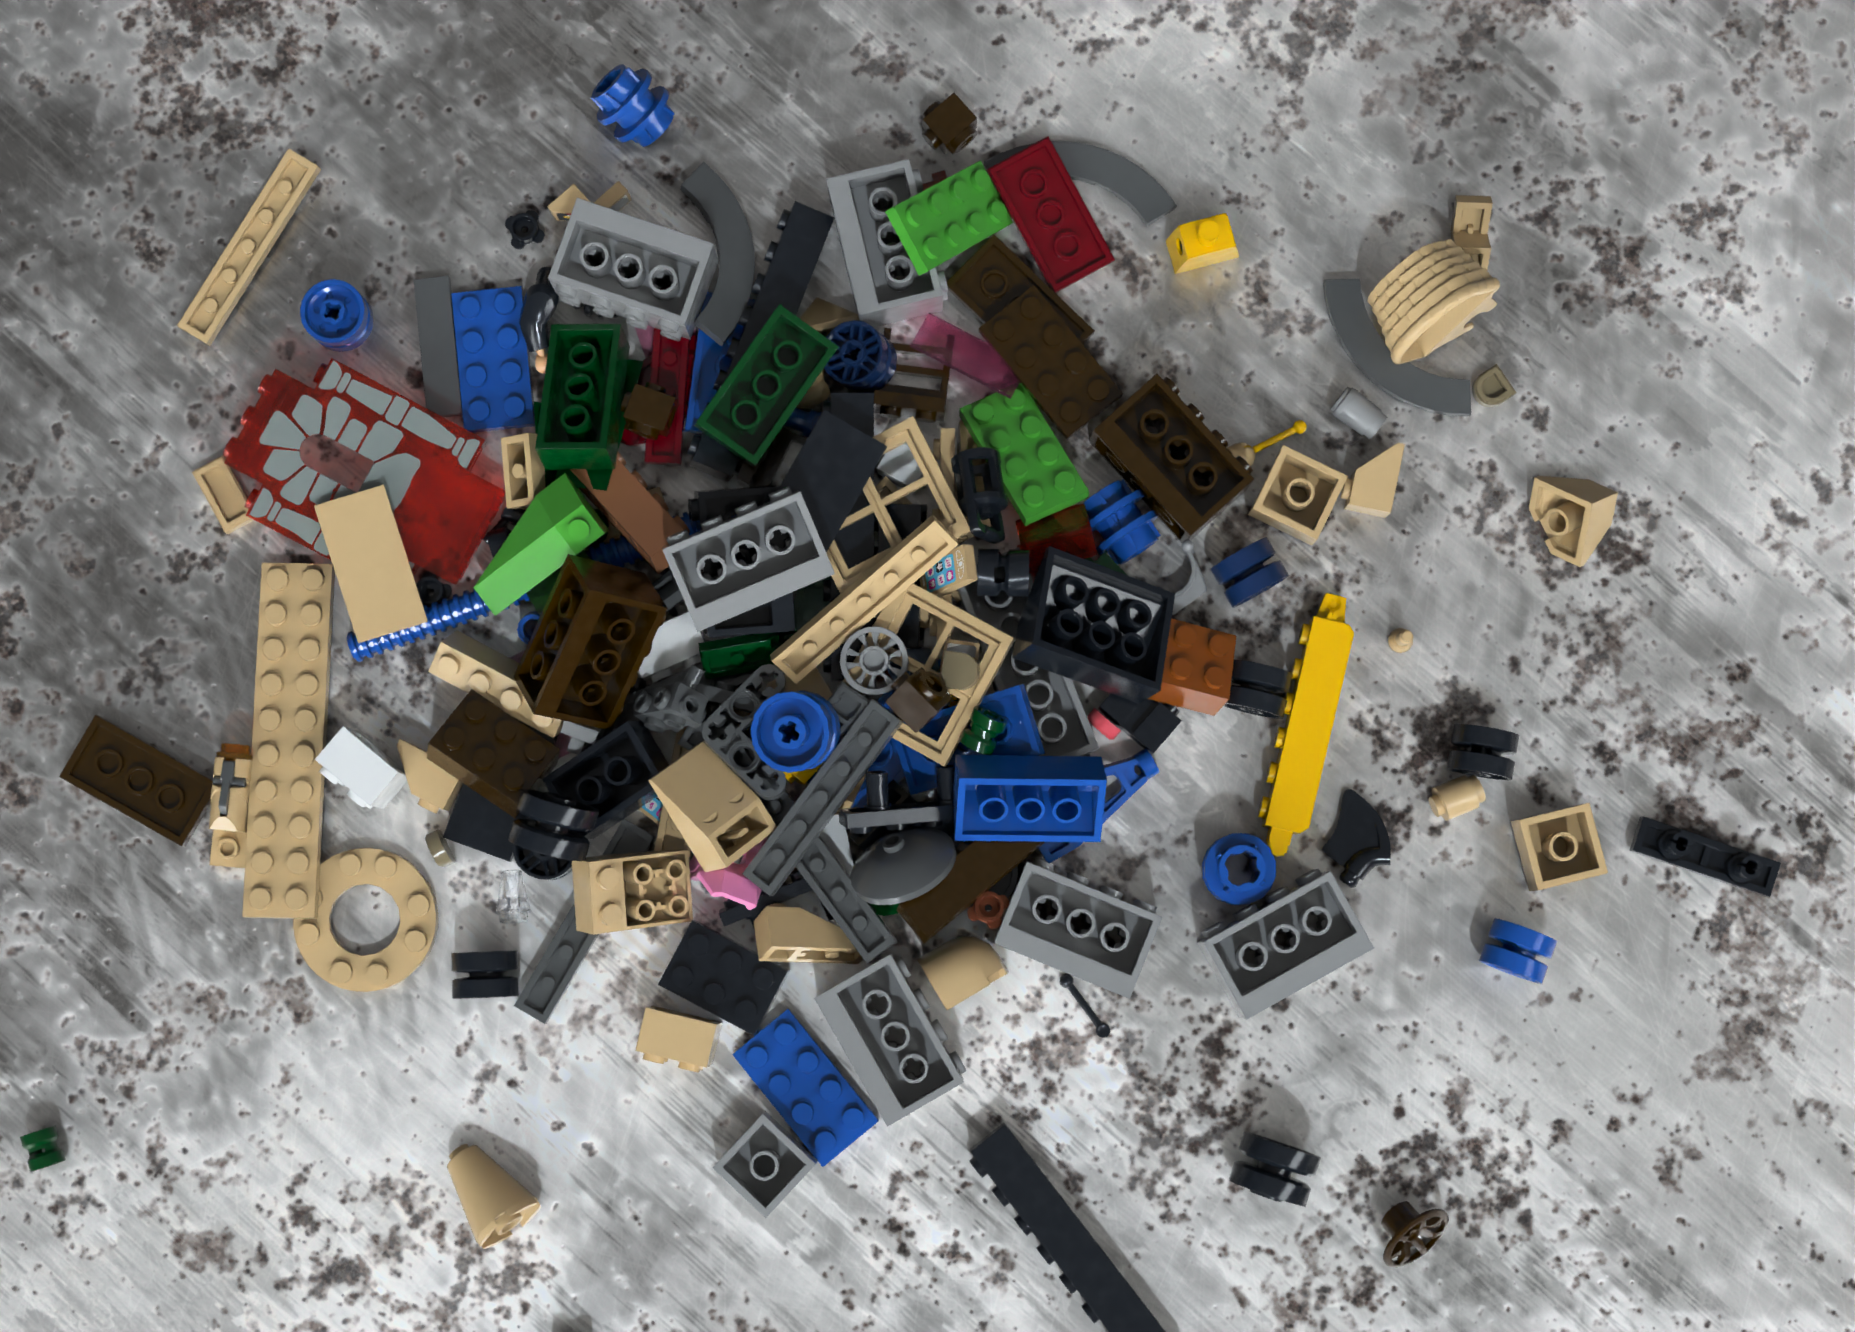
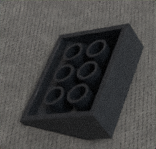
(1095, 626)

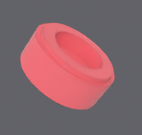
(1103, 724)

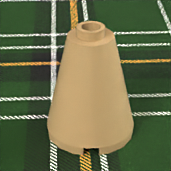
(489, 1195)

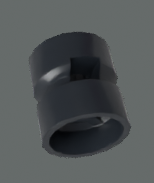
(1016, 572)

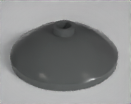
(903, 865)

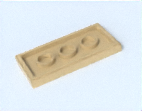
(371, 563)

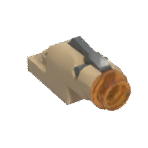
(230, 805)

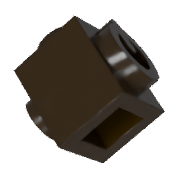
(949, 125)
(649, 411)
(918, 698)

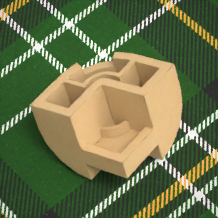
(961, 968)

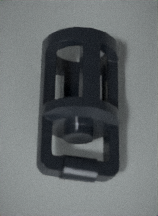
(984, 504)

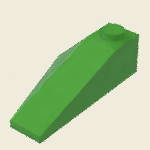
(550, 529)

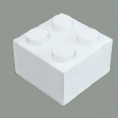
(361, 767)

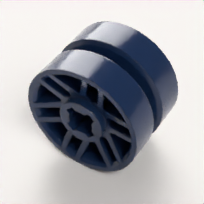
(863, 359)
(1249, 572)

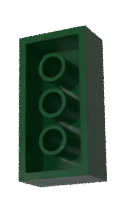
(766, 385)
(582, 396)

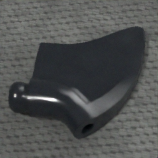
(1358, 840)

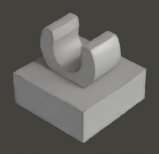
(581, 736)

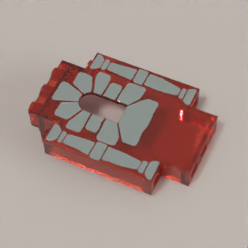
(415, 455)

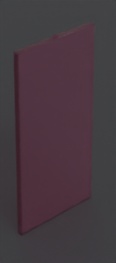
(964, 354)

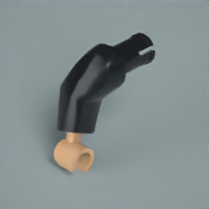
(536, 311)

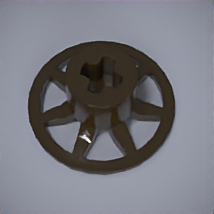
(1408, 1229)

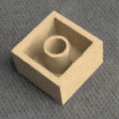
(1298, 495)
(1559, 847)
(678, 1037)

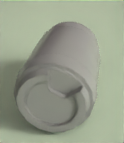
(1358, 412)

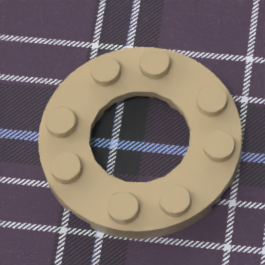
(414, 936)

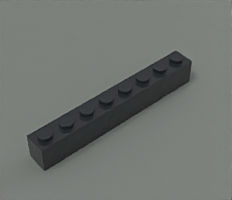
(785, 284)
(857, 539)
(1061, 1234)

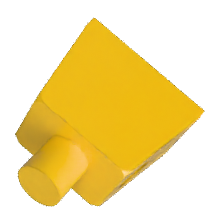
(1202, 242)

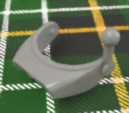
(1196, 584)

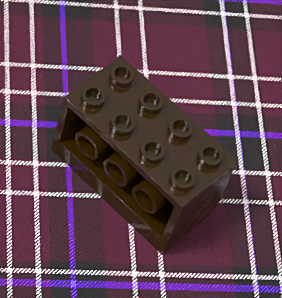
(1169, 483)
(590, 642)

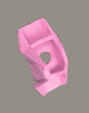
(730, 881)

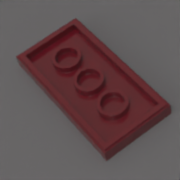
(1050, 215)

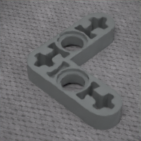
(737, 739)

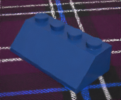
(1029, 798)

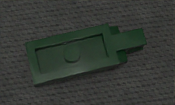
(740, 653)

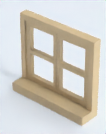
(954, 520)
(999, 644)

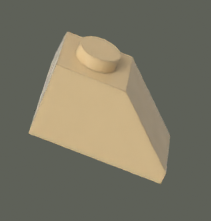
(1572, 514)

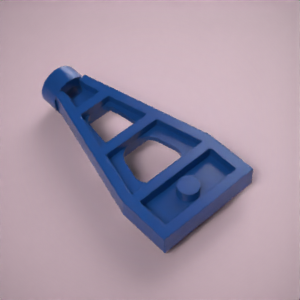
(1129, 782)

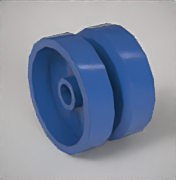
(774, 734)

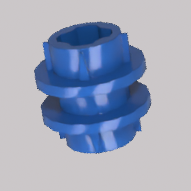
(637, 110)
(1120, 522)
(1261, 864)

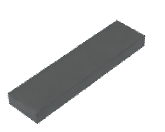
(438, 345)

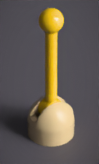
(1248, 453)

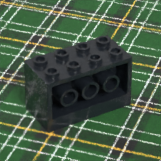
(766, 618)

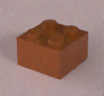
(1197, 668)

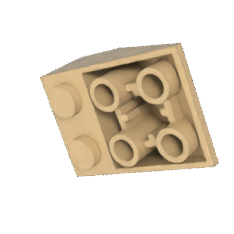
(712, 808)
(632, 891)

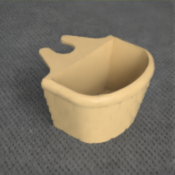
(1431, 299)

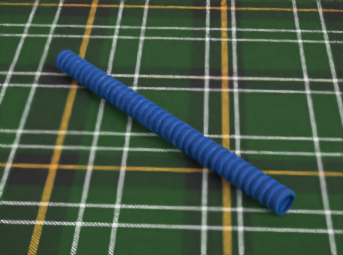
(472, 606)

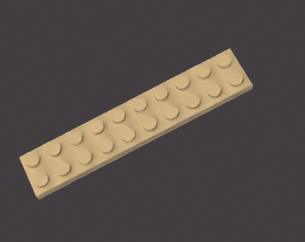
(286, 739)

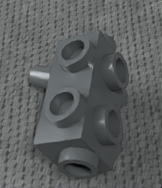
(673, 704)

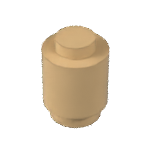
(1457, 797)

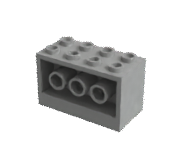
(864, 242)
(627, 248)
(749, 584)
(1307, 951)
(1083, 953)
(882, 1062)

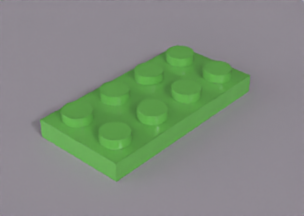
(949, 217)
(1033, 463)

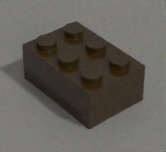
(492, 752)

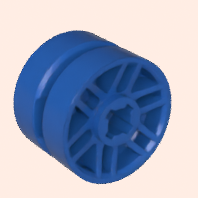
(319, 312)
(1518, 950)

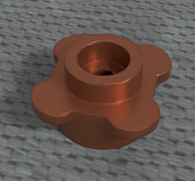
(991, 918)

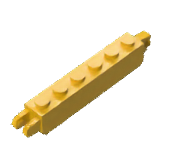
(1307, 725)

